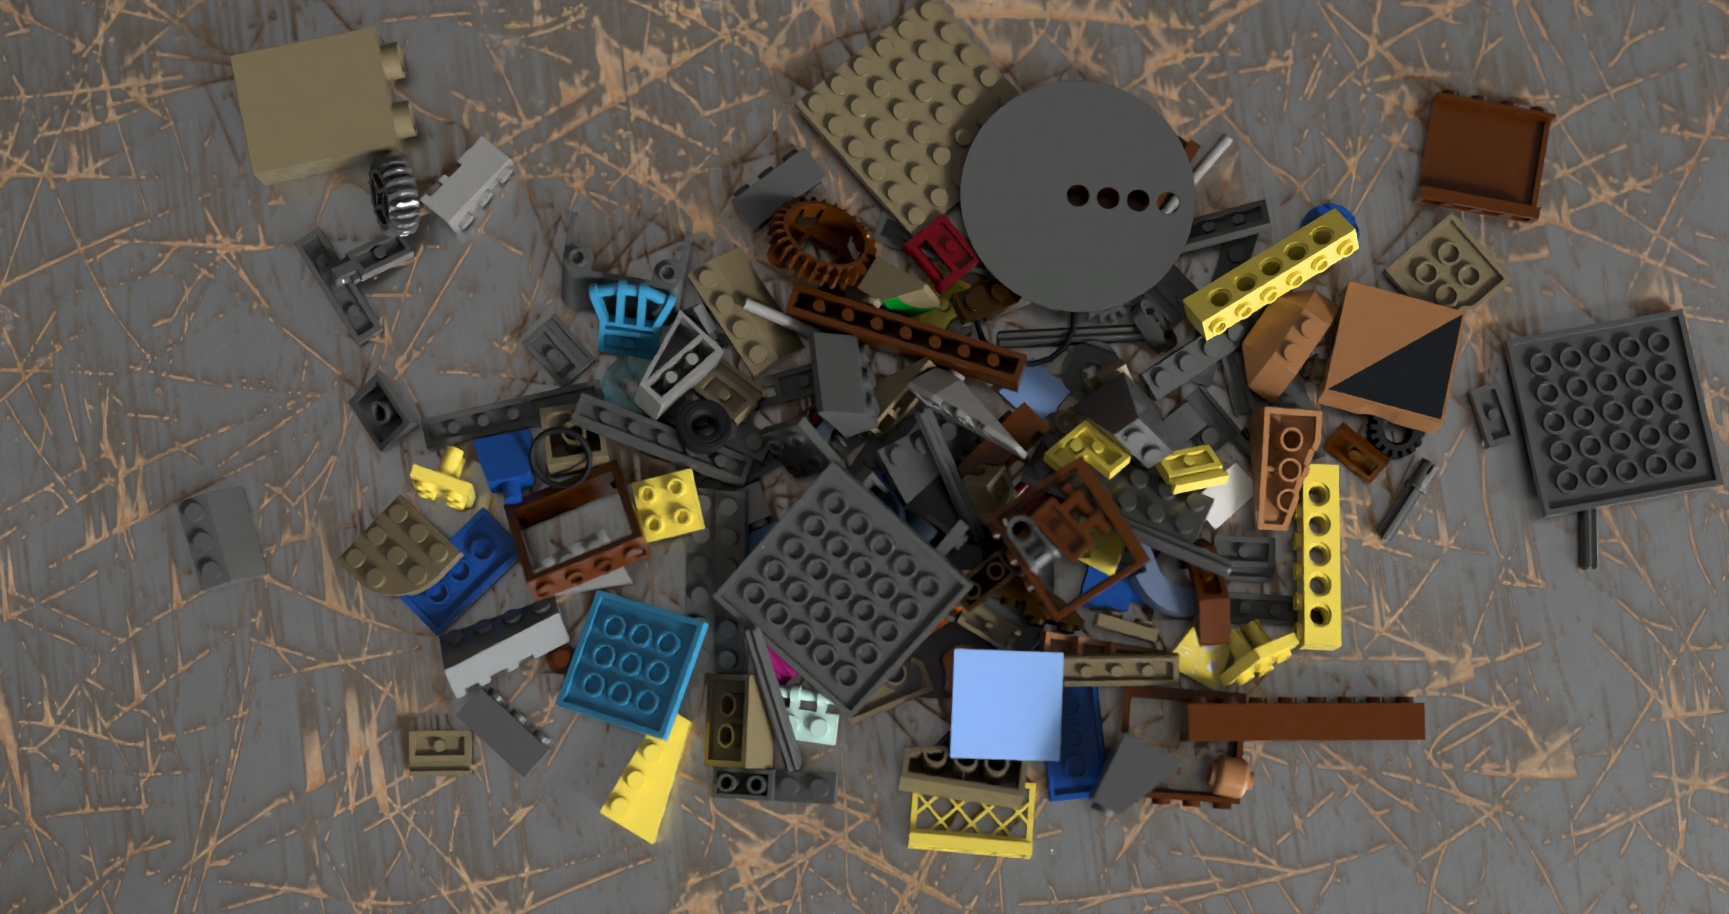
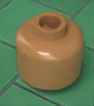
(1229, 776)

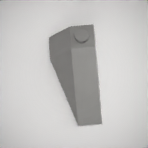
(956, 402)

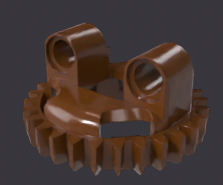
(832, 231)

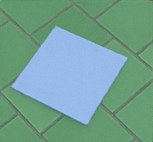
(1006, 705)

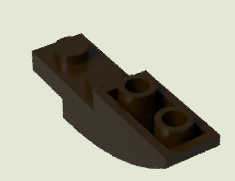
(985, 302)
(993, 575)
(1016, 594)

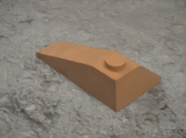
(1280, 458)

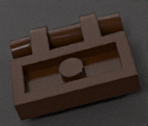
(1064, 529)

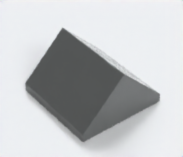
(383, 411)

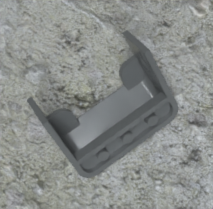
(577, 274)

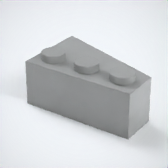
(468, 184)
(677, 367)
(613, 579)

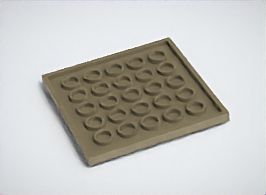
(909, 112)

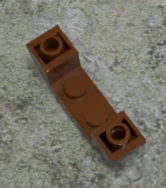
(1212, 601)

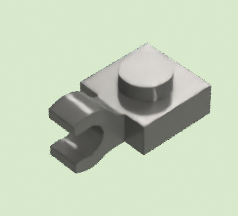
(704, 320)

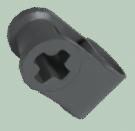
(1033, 545)

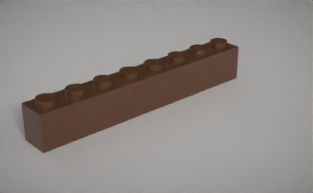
(908, 337)
(1301, 721)

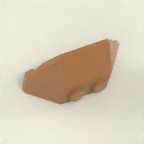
(1284, 340)

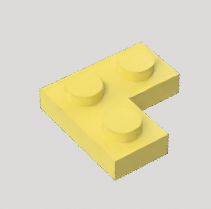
(1093, 445)

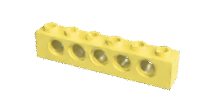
(1271, 274)
(1327, 635)

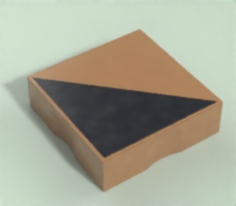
(1392, 357)

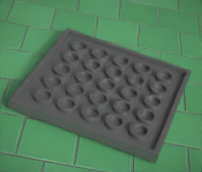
(1613, 413)
(843, 589)

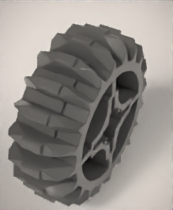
(394, 196)

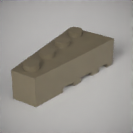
(966, 779)

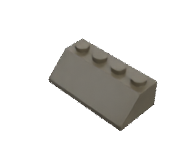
(723, 288)

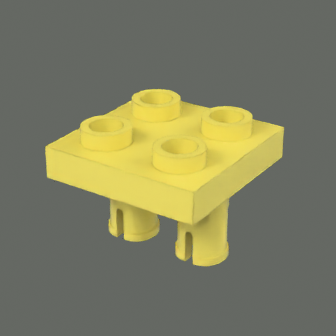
(445, 481)
(668, 505)
(1258, 660)

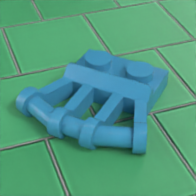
(624, 334)

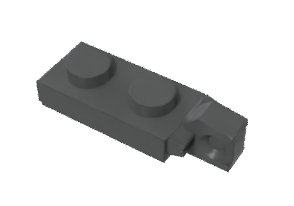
(371, 260)

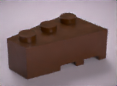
(1021, 424)

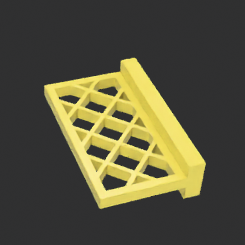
(976, 842)

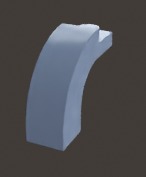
(1161, 593)

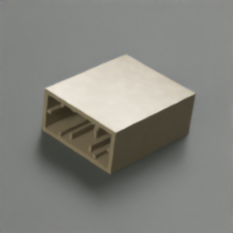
(322, 105)

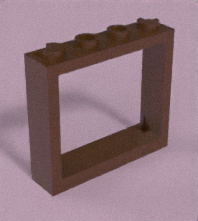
(590, 564)
(1032, 580)
(1163, 796)

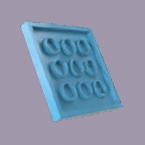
(632, 665)

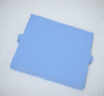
(1039, 391)

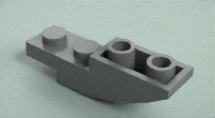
(775, 785)

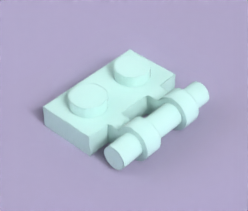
(807, 724)

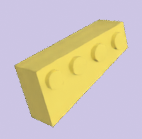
(646, 783)

